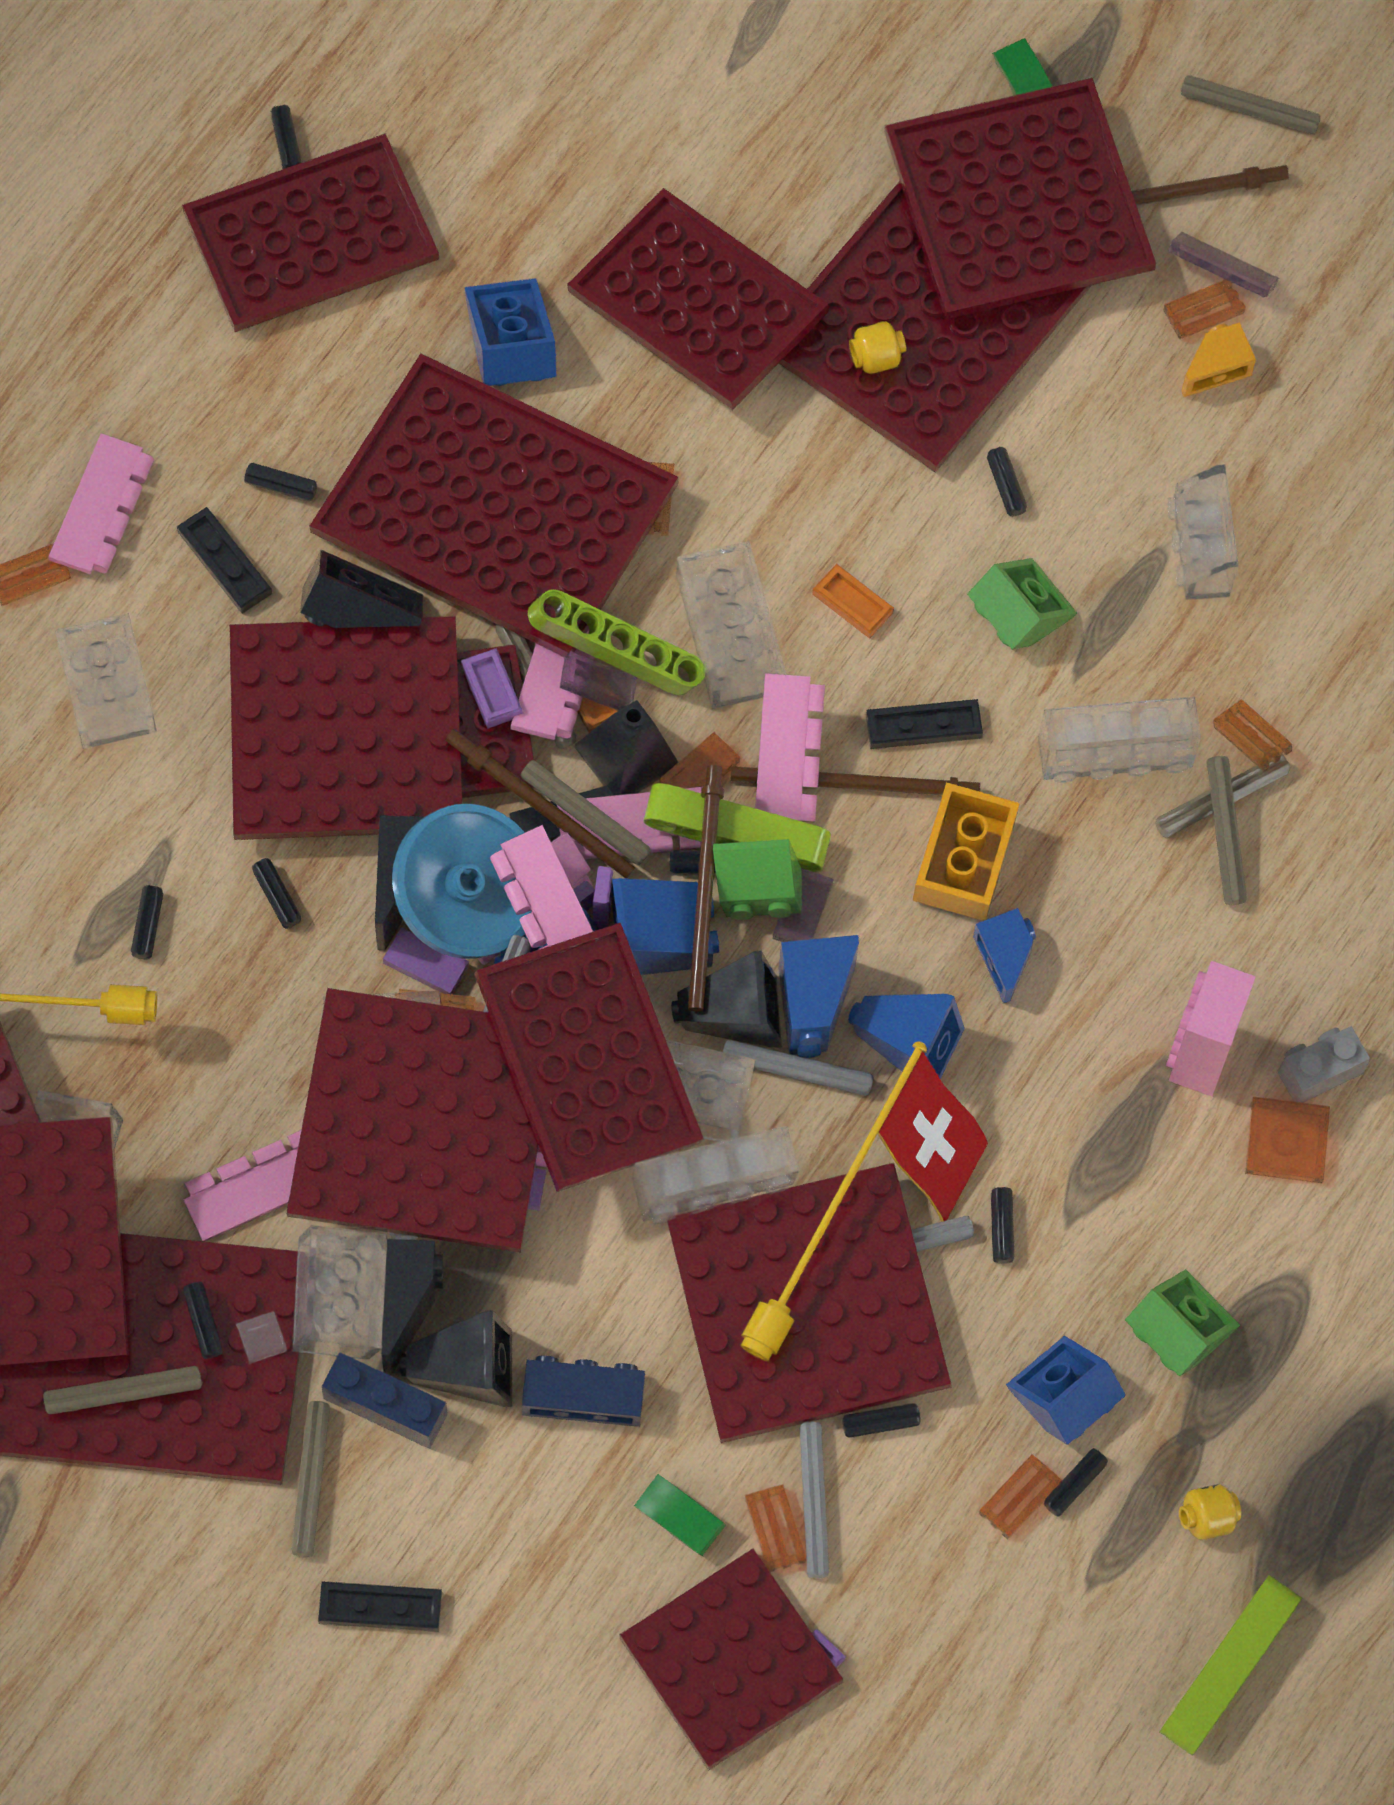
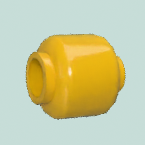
(877, 347)
(1210, 1512)

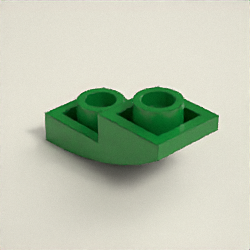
(1021, 68)
(680, 1515)

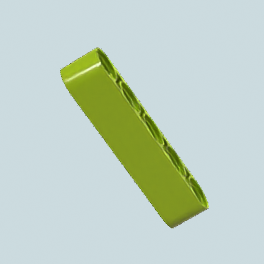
(599, 645)
(681, 814)
(1230, 1665)

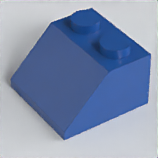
(1067, 1389)

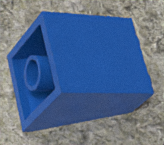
(659, 923)
(813, 989)

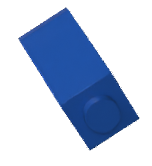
(1005, 948)

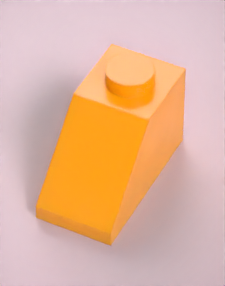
(1220, 359)

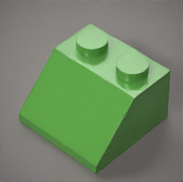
(1020, 602)
(758, 879)
(1181, 1322)

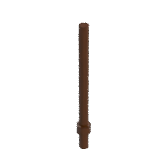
(1248, 178)
(481, 758)

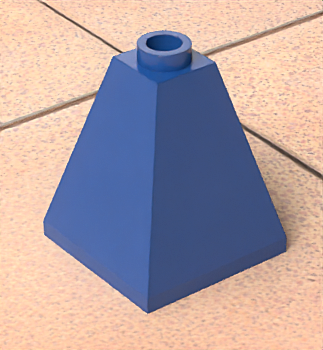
(898, 1021)

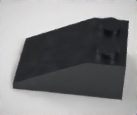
(355, 597)
(387, 915)
(409, 1293)

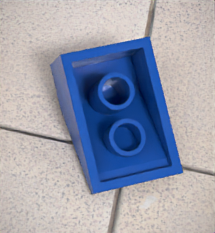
(511, 332)

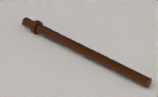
(866, 782)
(712, 793)

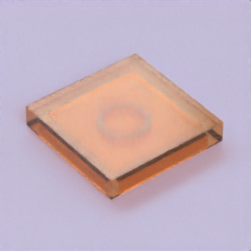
(1287, 1139)

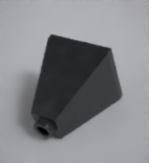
(627, 751)
(737, 1004)
(465, 1360)

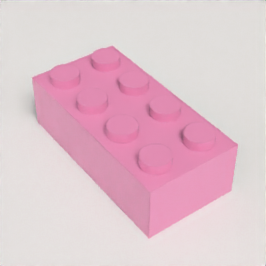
(1208, 1027)

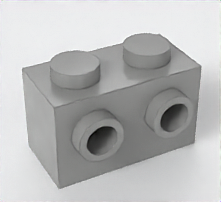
(1324, 1064)

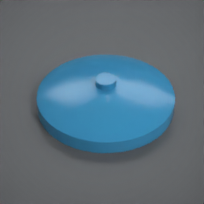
(450, 885)

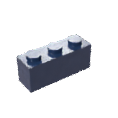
(583, 1391)
(384, 1400)

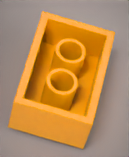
(965, 851)

